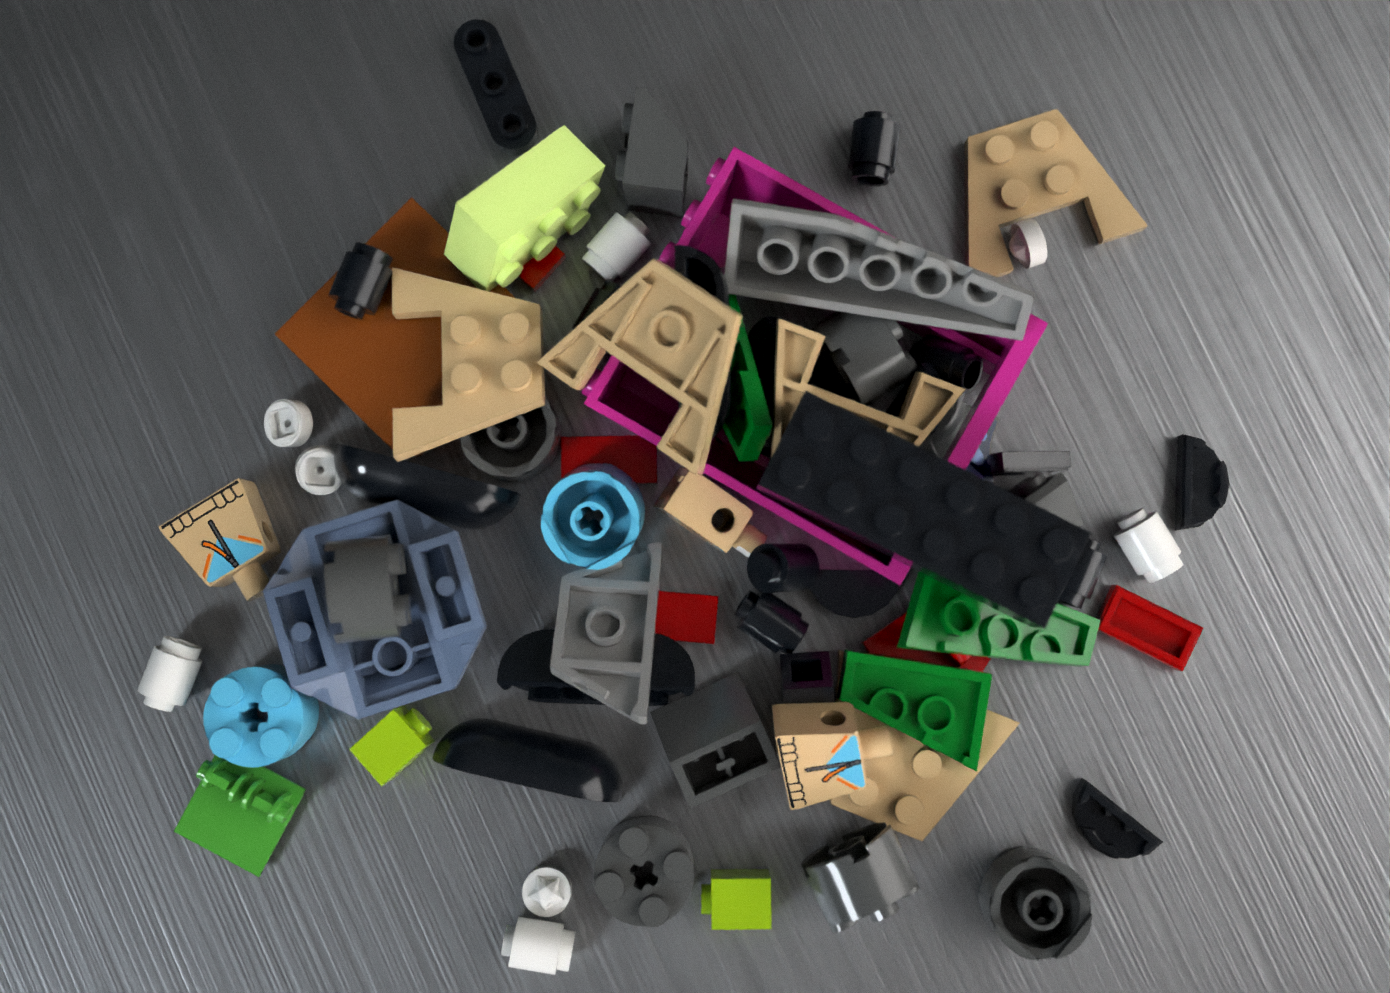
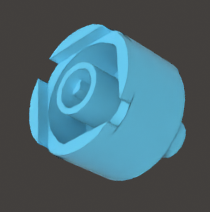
(588, 542)
(233, 720)

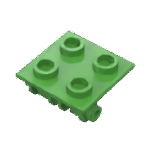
(239, 812)

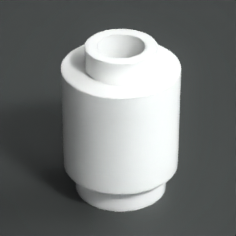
(617, 246)
(1148, 545)
(170, 673)
(538, 945)

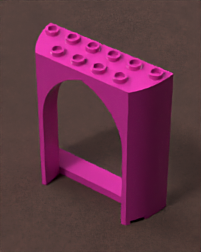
(648, 410)

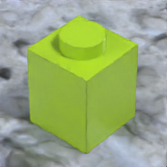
(393, 743)
(738, 899)

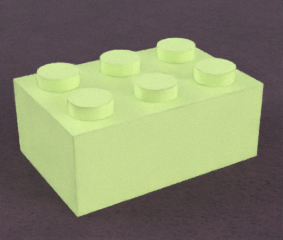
(524, 210)

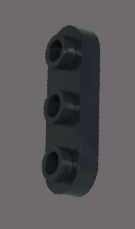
(504, 103)

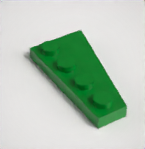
(957, 624)

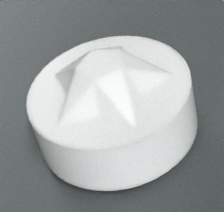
(1028, 243)
(288, 423)
(317, 470)
(547, 890)

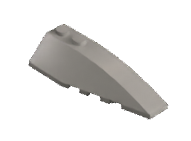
(861, 271)

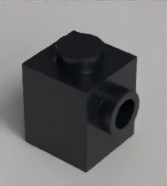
(806, 677)

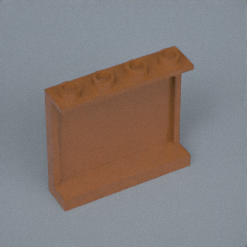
(381, 358)

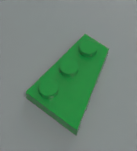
(749, 416)
(922, 699)

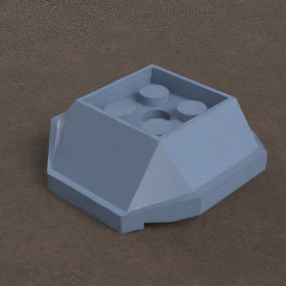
(381, 672)

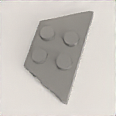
(609, 631)

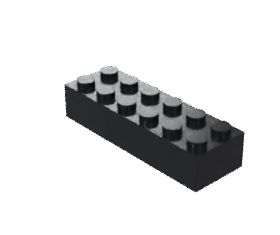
(923, 511)

